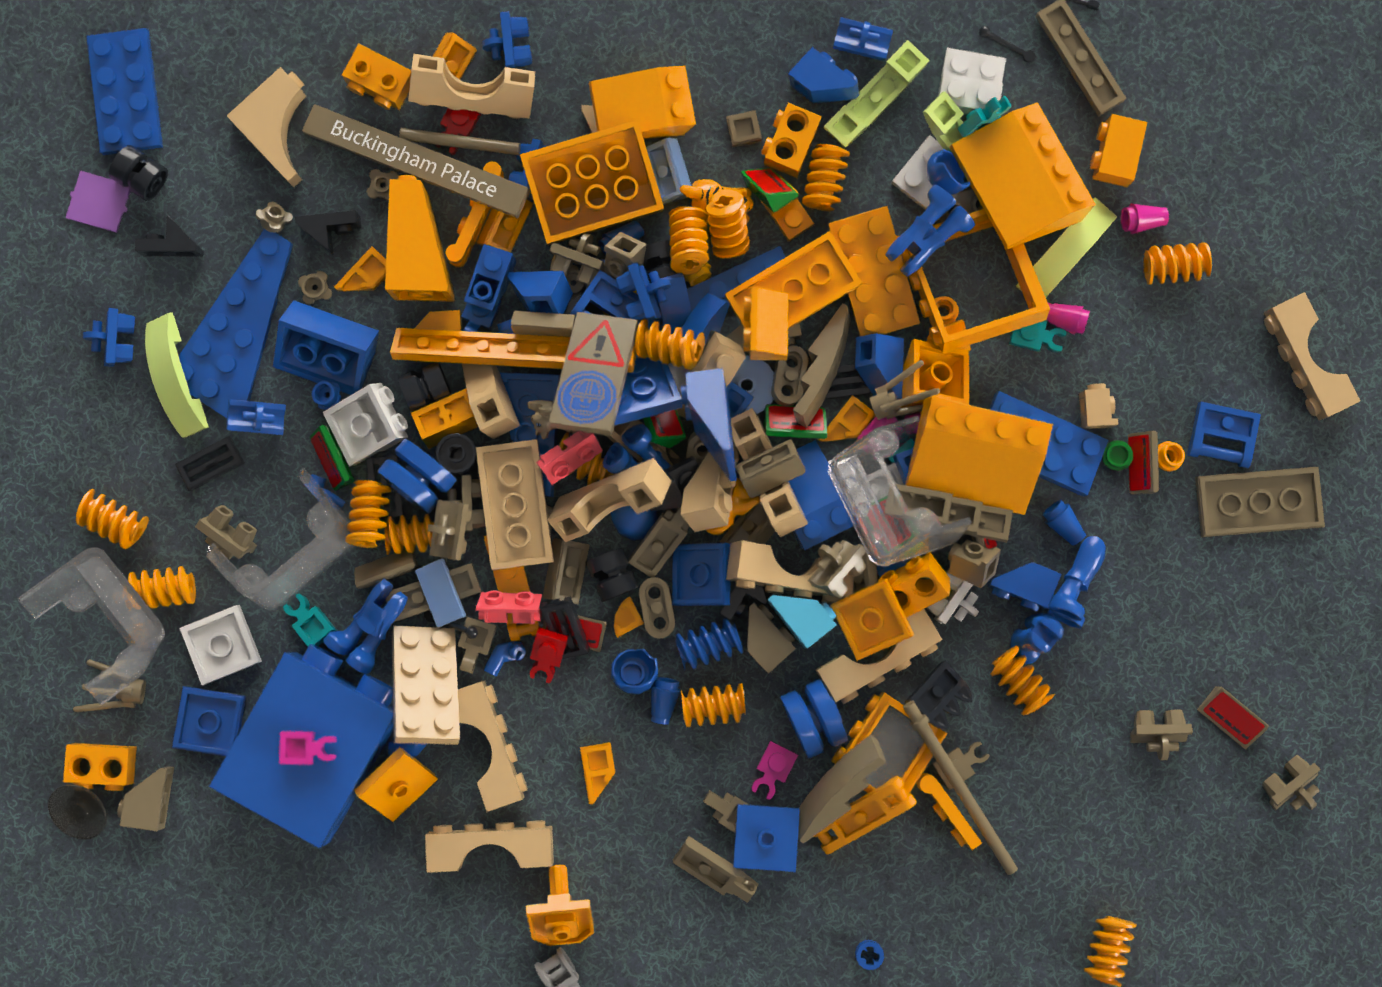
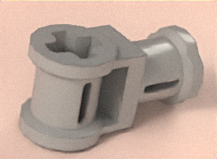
(561, 976)

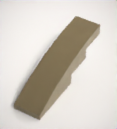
(825, 360)
(986, 521)
(841, 783)

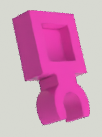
(300, 747)
(775, 764)

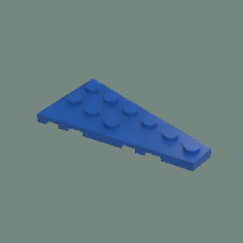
(231, 338)

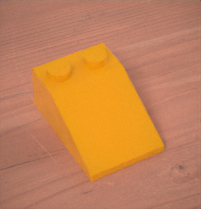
(653, 96)

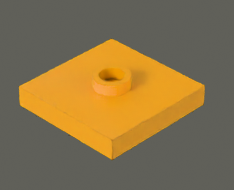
(872, 619)
(396, 784)

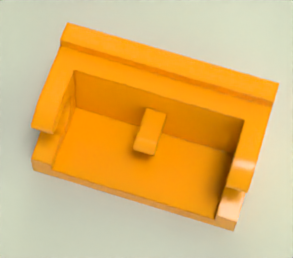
(444, 417)

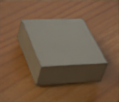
(743, 128)

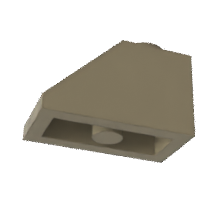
(148, 802)

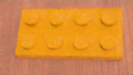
(810, 276)
(885, 297)

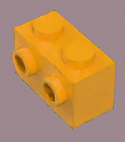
(378, 77)
(1118, 150)

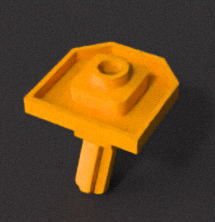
(561, 919)

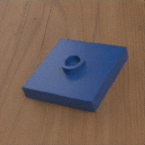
(700, 575)
(208, 720)
(766, 837)

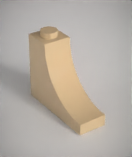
(266, 119)

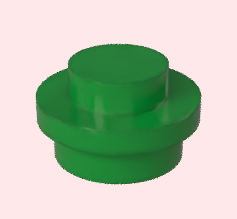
(1117, 455)

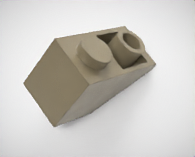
(765, 641)

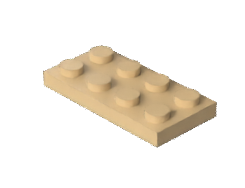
(514, 505)
(425, 685)

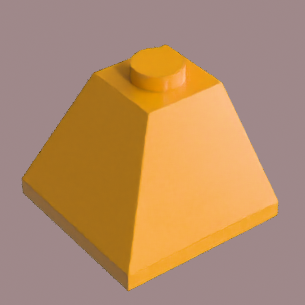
(941, 371)

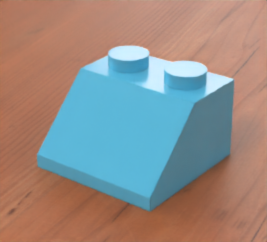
(804, 617)

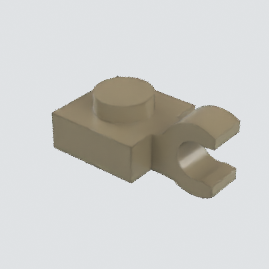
(480, 644)

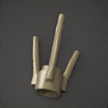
(888, 405)
(129, 696)

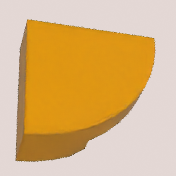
(626, 618)

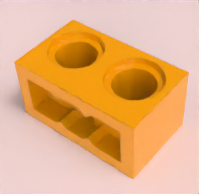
(796, 142)
(919, 592)
(100, 759)

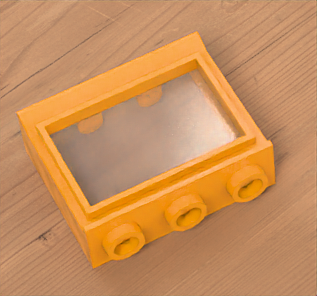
(901, 745)

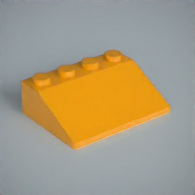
(1023, 176)
(592, 182)
(978, 454)

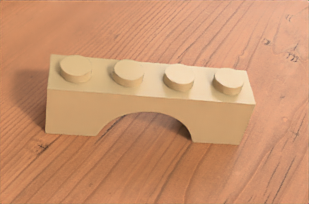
(506, 95)
(1324, 391)
(780, 501)
(582, 509)
(755, 565)
(844, 677)
(501, 782)
(529, 844)

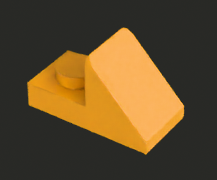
(791, 218)

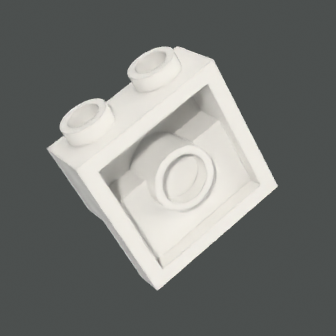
(971, 78)
(366, 423)

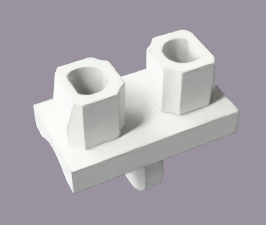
(945, 608)

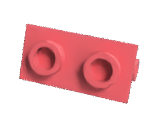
(558, 463)
(495, 606)

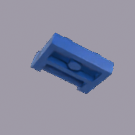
(605, 295)
(1228, 425)

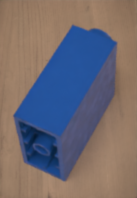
(308, 698)

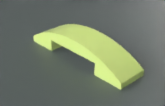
(877, 94)
(944, 119)
(1072, 247)
(169, 379)

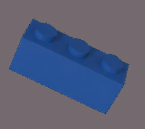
(324, 347)

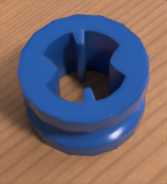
(876, 948)

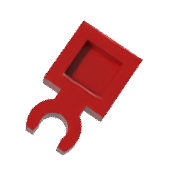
(459, 123)
(548, 652)

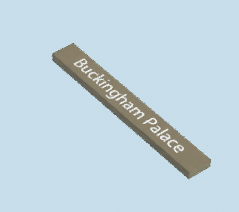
(416, 161)

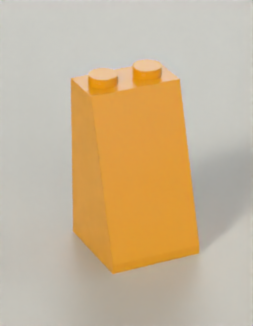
(414, 250)

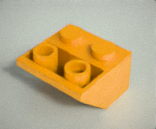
(768, 324)

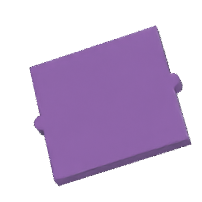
(98, 202)

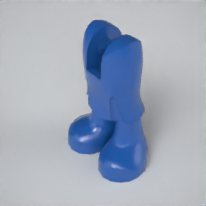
(923, 238)
(638, 440)
(1085, 567)
(369, 619)
(1040, 637)

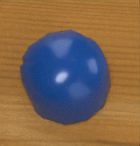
(946, 172)
(633, 525)
(634, 671)

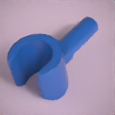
(322, 481)

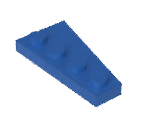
(525, 388)

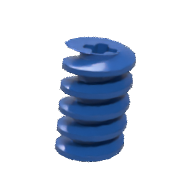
(709, 643)

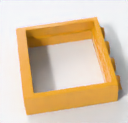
(1026, 278)

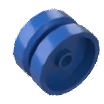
(416, 476)
(817, 717)

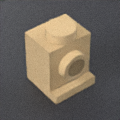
(1097, 407)

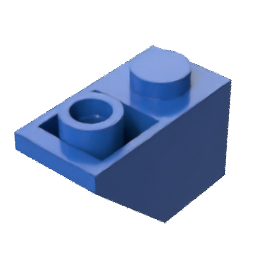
(822, 80)
(490, 278)
(541, 290)
(880, 360)
(1029, 583)

